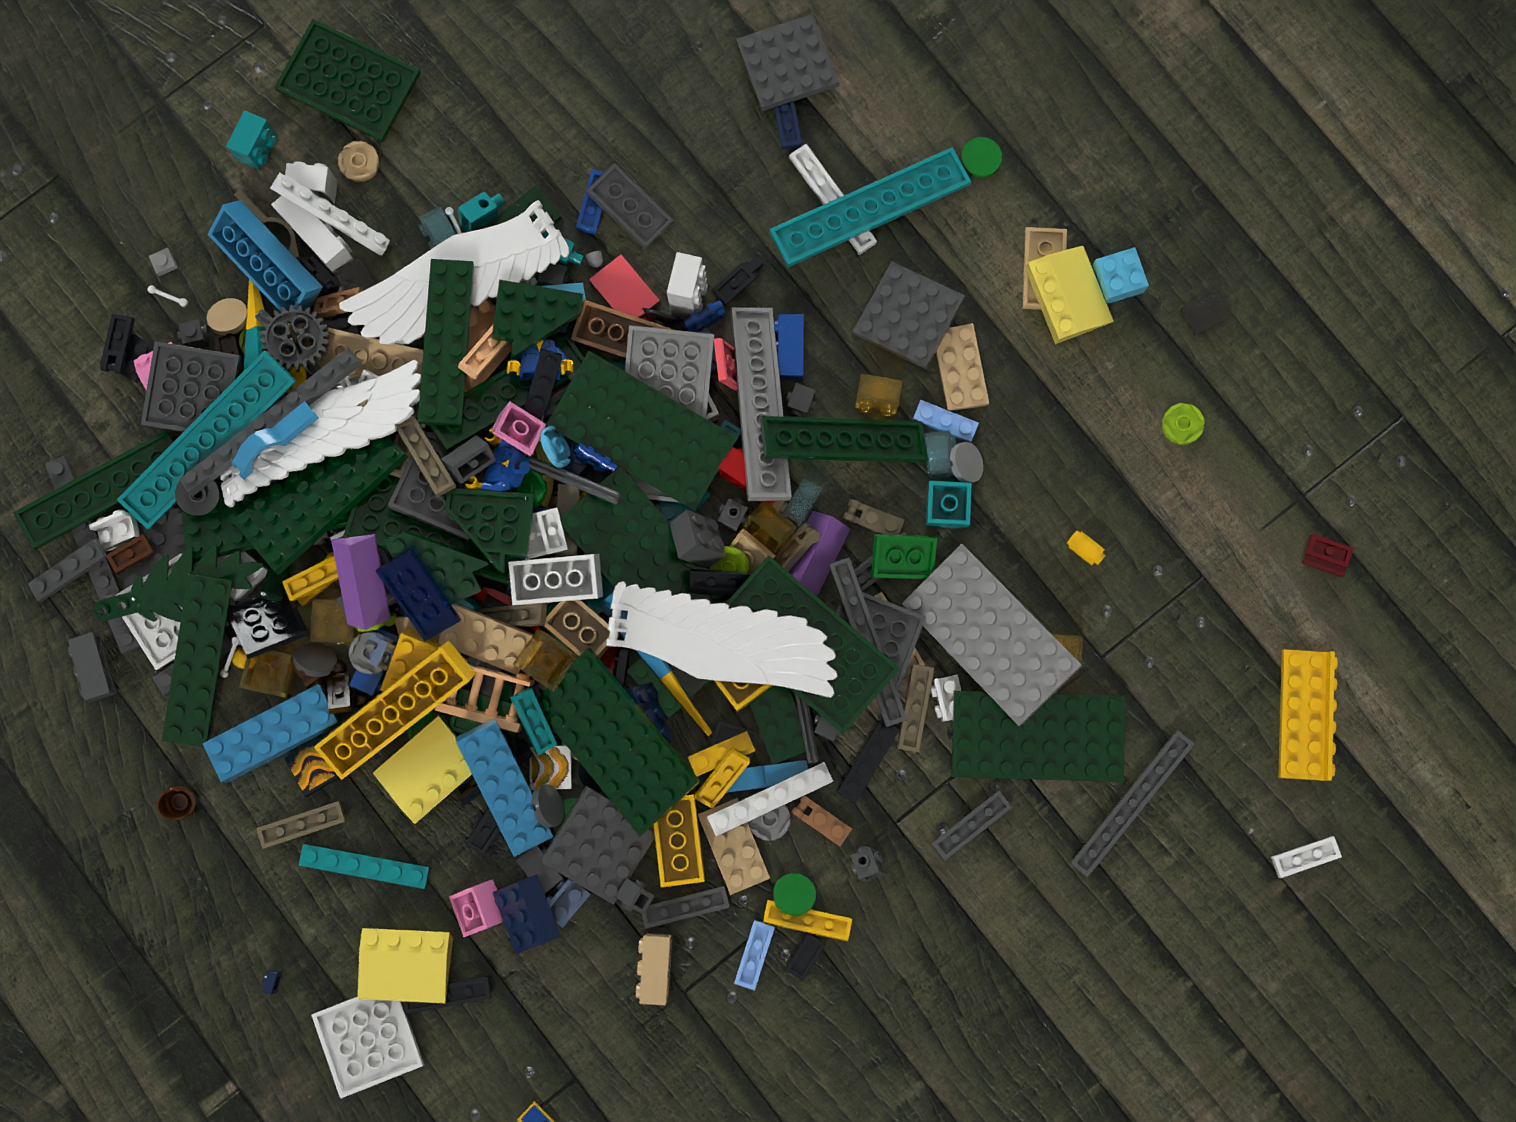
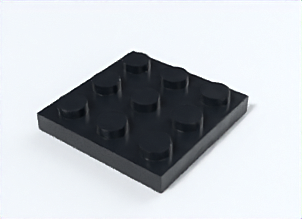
(265, 624)

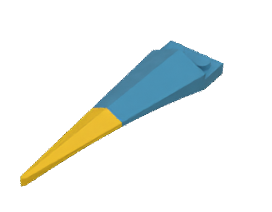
(661, 671)

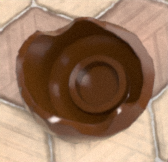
(175, 803)

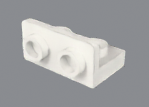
(116, 529)
(943, 691)

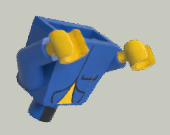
(526, 362)
(505, 471)

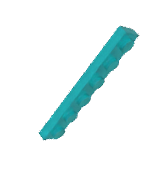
(364, 866)

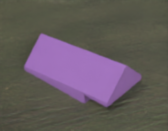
(814, 565)
(360, 585)

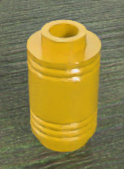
(1086, 548)

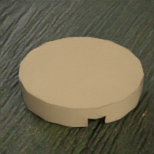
(359, 161)
(227, 316)

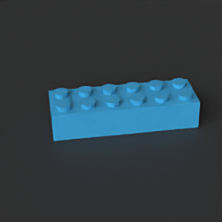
(263, 258)
(271, 734)
(502, 786)

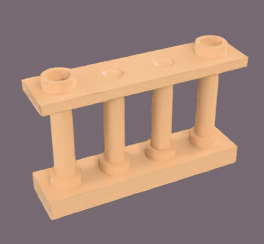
(484, 359)
(470, 710)

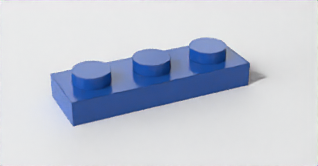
(590, 210)

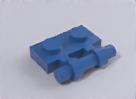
(709, 316)
(600, 463)

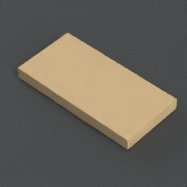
(1038, 244)

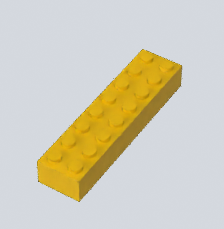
(395, 710)

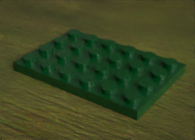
(347, 80)

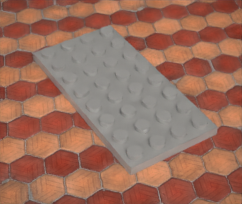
(674, 365)
(992, 635)

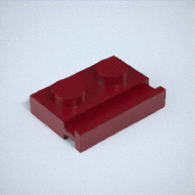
(1327, 555)

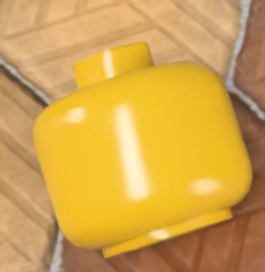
(239, 658)

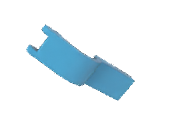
(279, 434)
(767, 775)

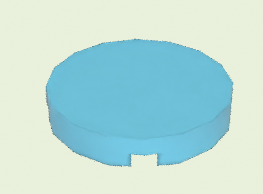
(555, 447)

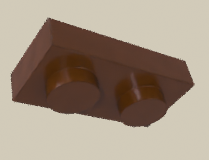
(130, 554)

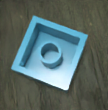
(1120, 275)

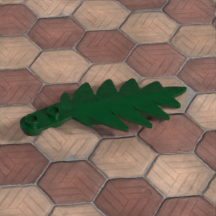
(165, 593)

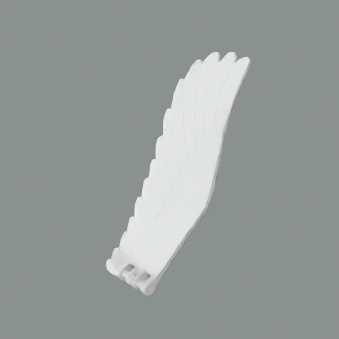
(505, 251)
(338, 428)
(722, 641)

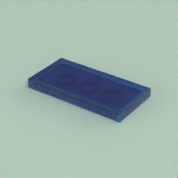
(418, 594)

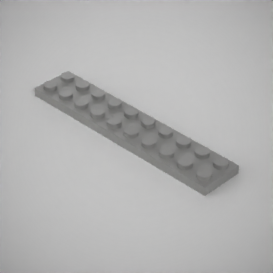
(758, 396)

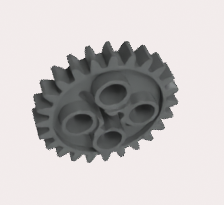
(313, 331)

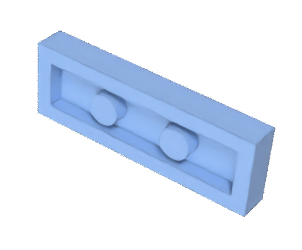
(944, 420)
(754, 955)

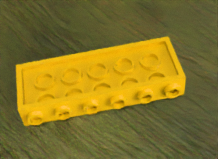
(1307, 715)

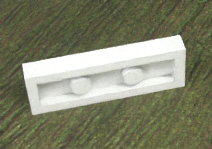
(1306, 857)

